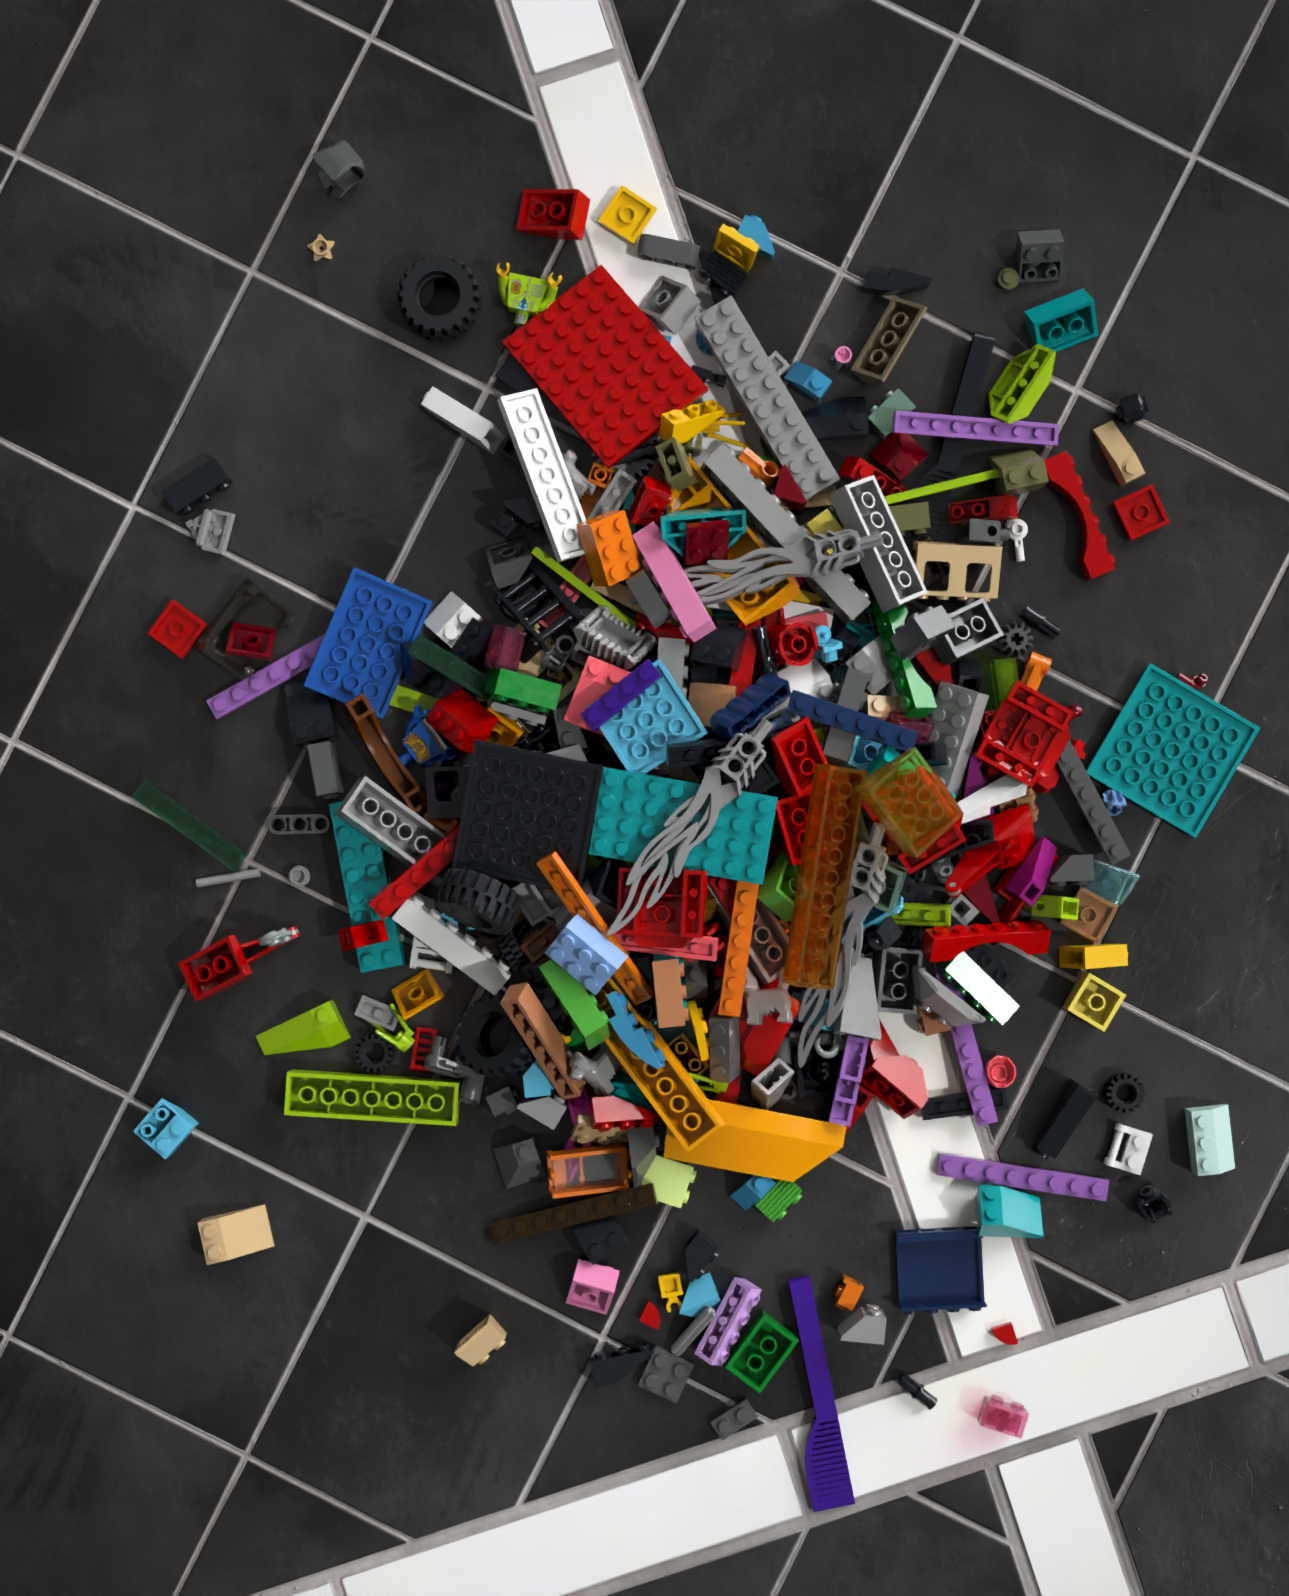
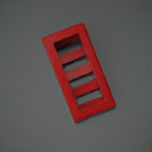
(421, 1031)

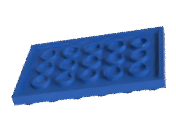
(363, 641)

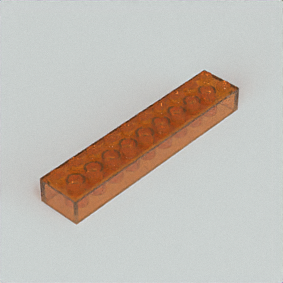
(824, 877)

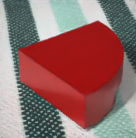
(650, 1315)
(1005, 1333)

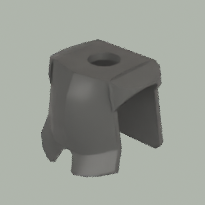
(340, 168)

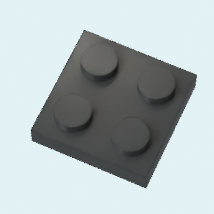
(666, 1374)

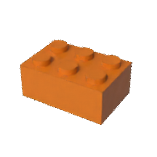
(609, 548)

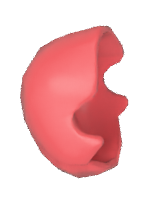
(1000, 1071)

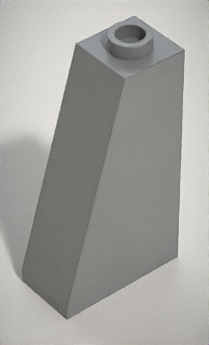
(860, 1010)

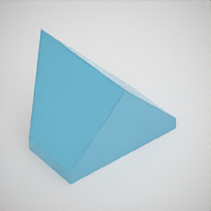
(699, 1296)

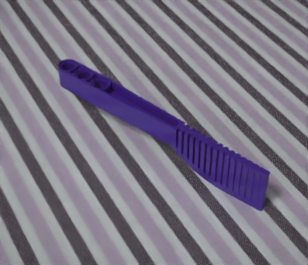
(824, 1447)

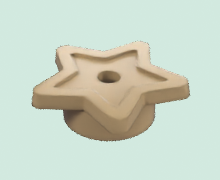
(321, 242)

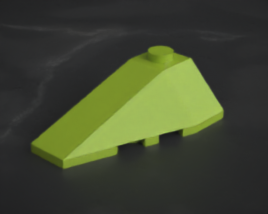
(311, 1030)

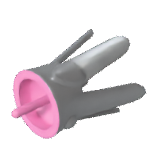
(842, 356)

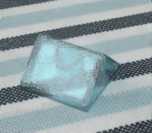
(1111, 882)

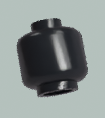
(1132, 408)

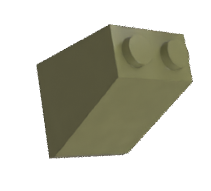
(1019, 472)

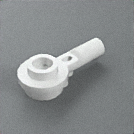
(1018, 531)

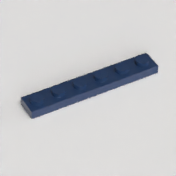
(851, 721)

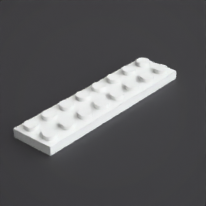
(544, 471)

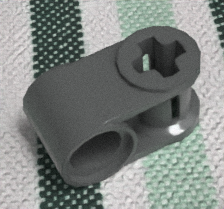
(558, 656)

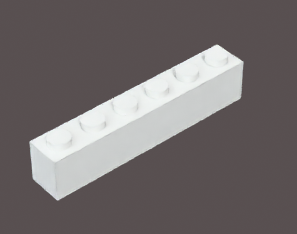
(452, 944)

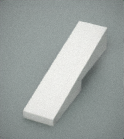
(998, 792)

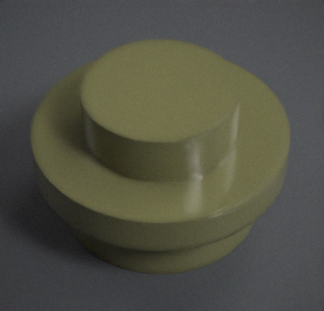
(1008, 278)

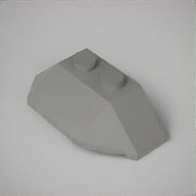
(942, 1001)

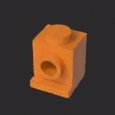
(848, 1293)

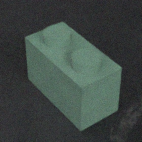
(881, 417)

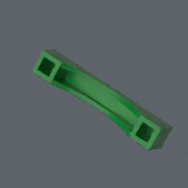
(913, 693)

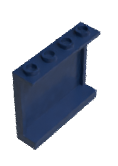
(939, 1269)

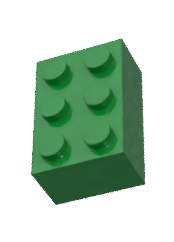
(522, 690)
(761, 1351)

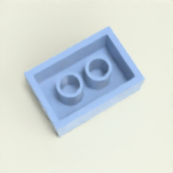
(586, 954)

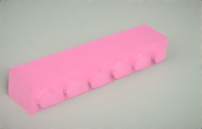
(674, 583)

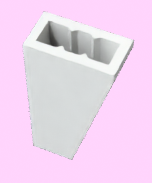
(463, 420)

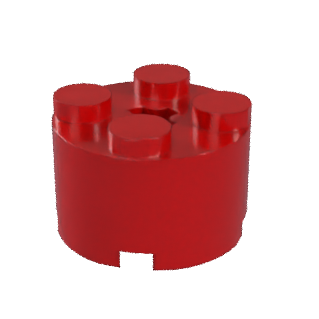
(793, 643)

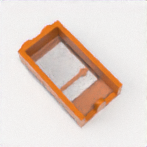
(588, 1170)

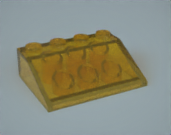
(910, 802)

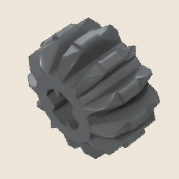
(1011, 646)

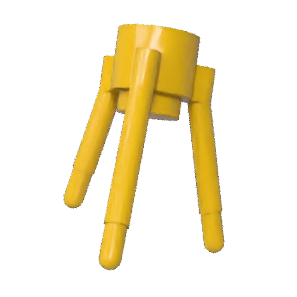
(715, 427)

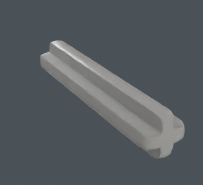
(693, 1331)

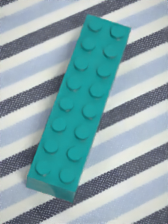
(363, 875)

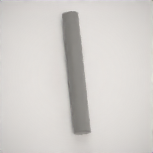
(228, 877)

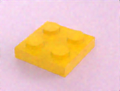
(627, 215)
(736, 247)
(699, 1029)

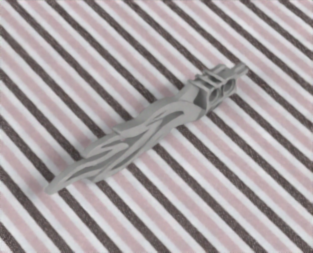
(747, 568)
(720, 796)
(848, 954)

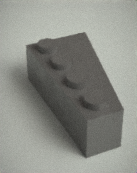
(849, 694)

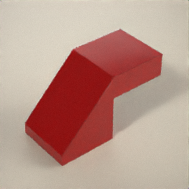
(363, 935)

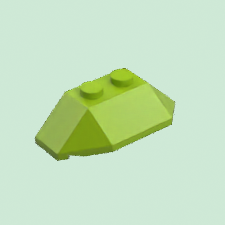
(1022, 384)

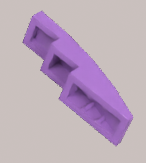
(848, 1081)

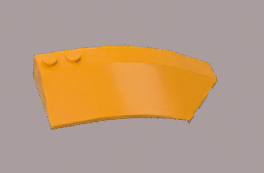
(746, 606)
(762, 1143)

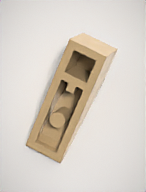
(1118, 453)

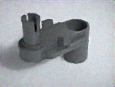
(785, 1050)
(471, 1082)

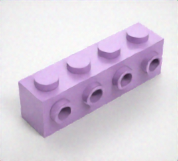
(728, 1322)

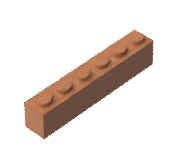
(542, 1038)

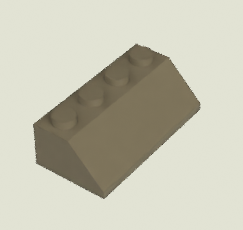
(887, 341)

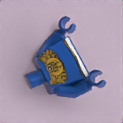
(424, 742)

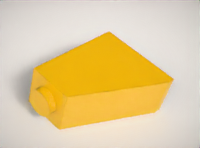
(1093, 956)

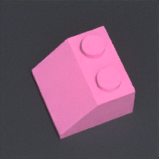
(592, 1286)

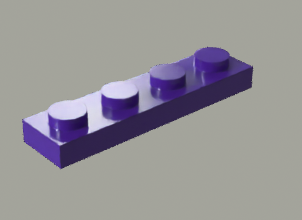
(621, 695)

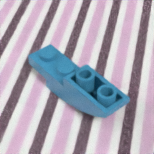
(637, 1040)

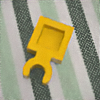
(671, 1287)

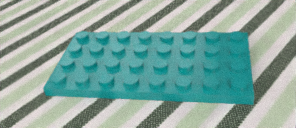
(636, 806)

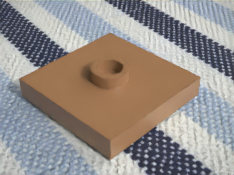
(1093, 915)

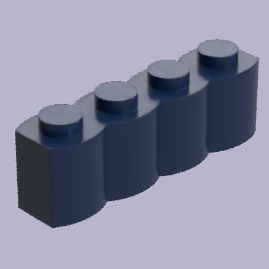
(750, 706)

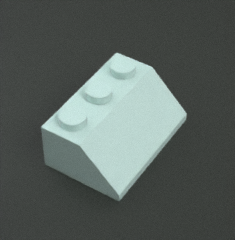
(1209, 1139)

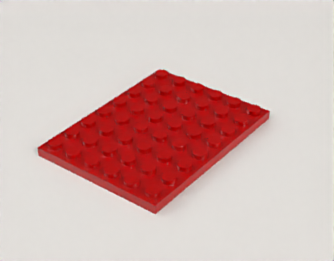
(604, 366)

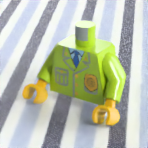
(525, 294)

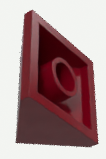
(788, 491)
(251, 642)

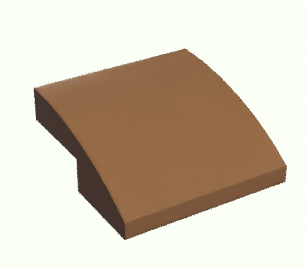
(709, 698)

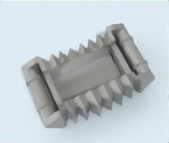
(613, 638)

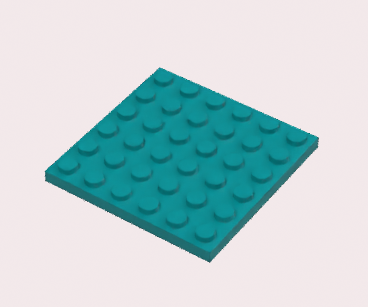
(1172, 750)

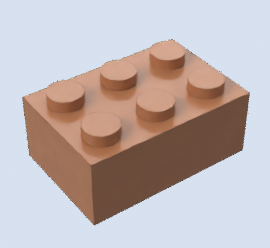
(670, 993)

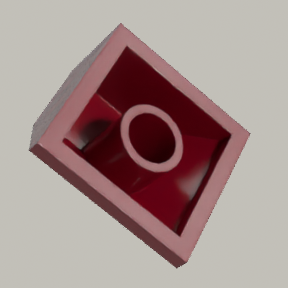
(898, 455)

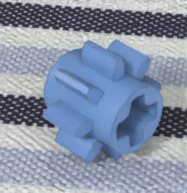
(1113, 802)

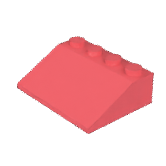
(594, 682)

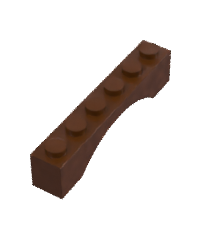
(368, 729)

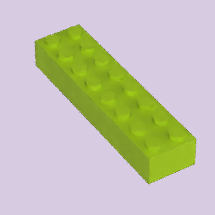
(372, 1097)

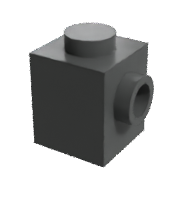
(503, 1100)

